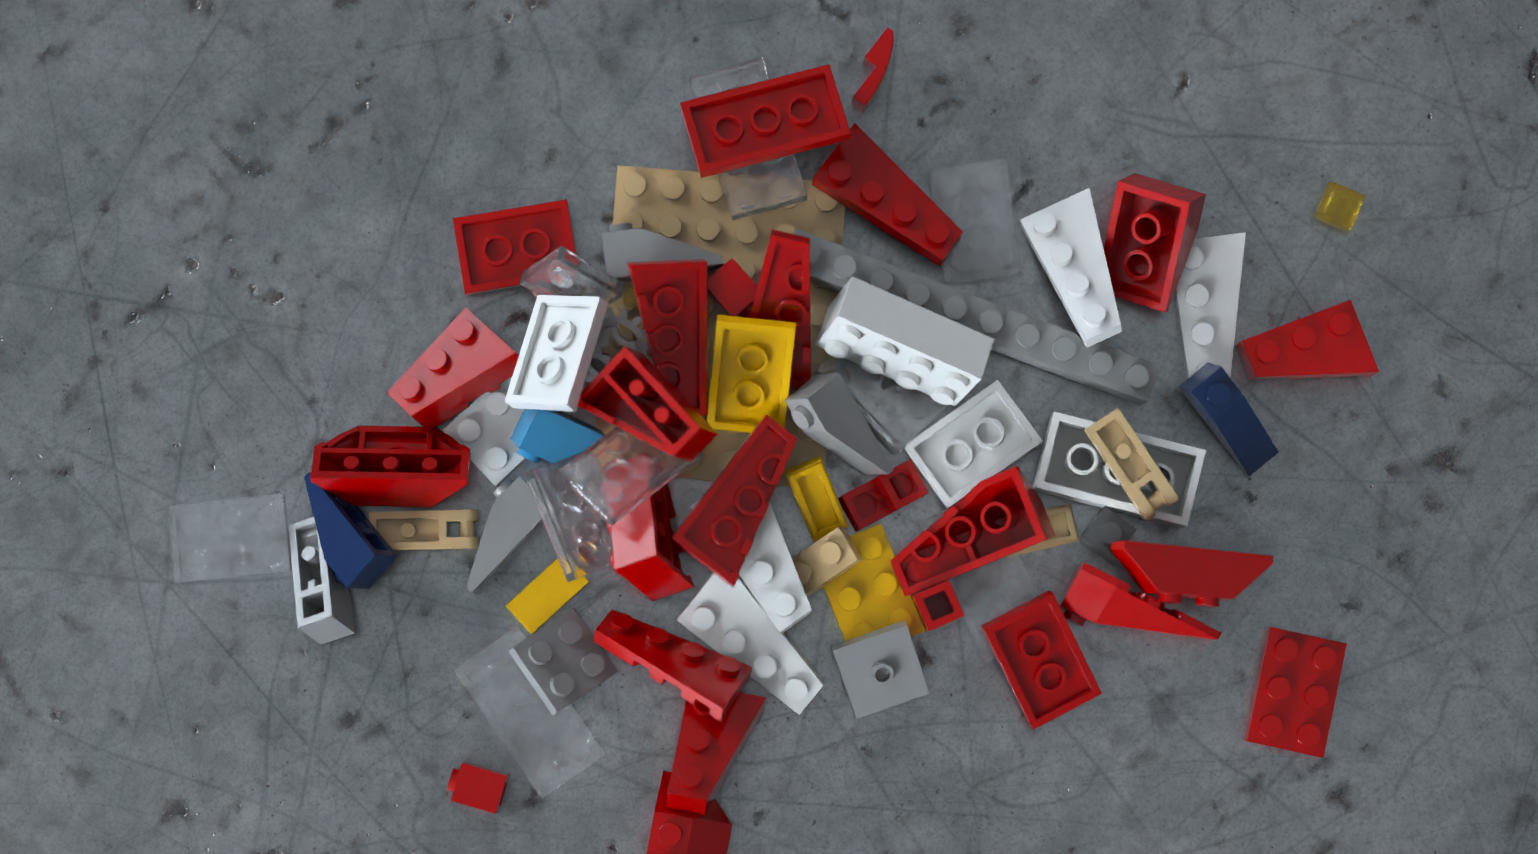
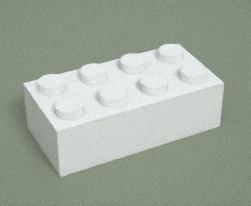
(904, 342)
(1076, 471)

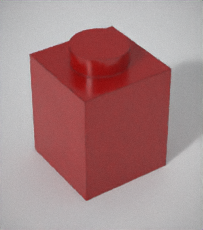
(732, 289)
(937, 605)
(478, 787)

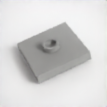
(880, 669)

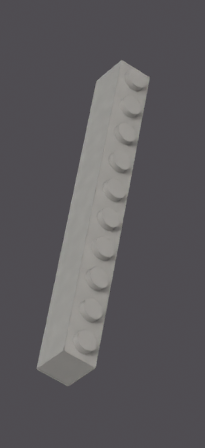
(1012, 331)

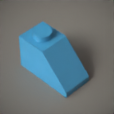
(552, 435)

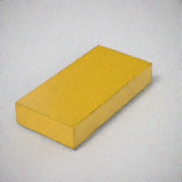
(816, 497)
(544, 597)

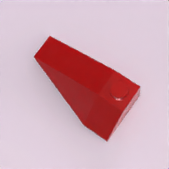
(984, 526)
(1109, 602)

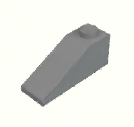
(636, 245)
(833, 419)
(508, 525)
(320, 601)

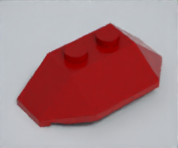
(391, 466)
(1189, 571)
(687, 832)

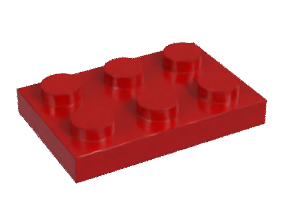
(506, 242)
(1041, 659)
(1296, 692)

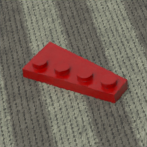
(880, 192)
(786, 296)
(675, 322)
(730, 511)
(685, 664)

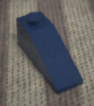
(1229, 417)
(348, 539)

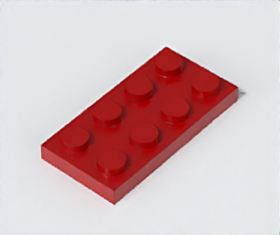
(765, 120)

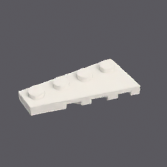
(1075, 262)
(1209, 301)
(773, 576)
(739, 628)

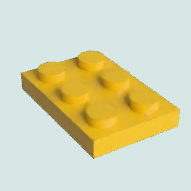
(750, 372)
(869, 592)

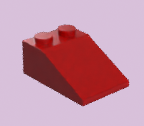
(1150, 239)

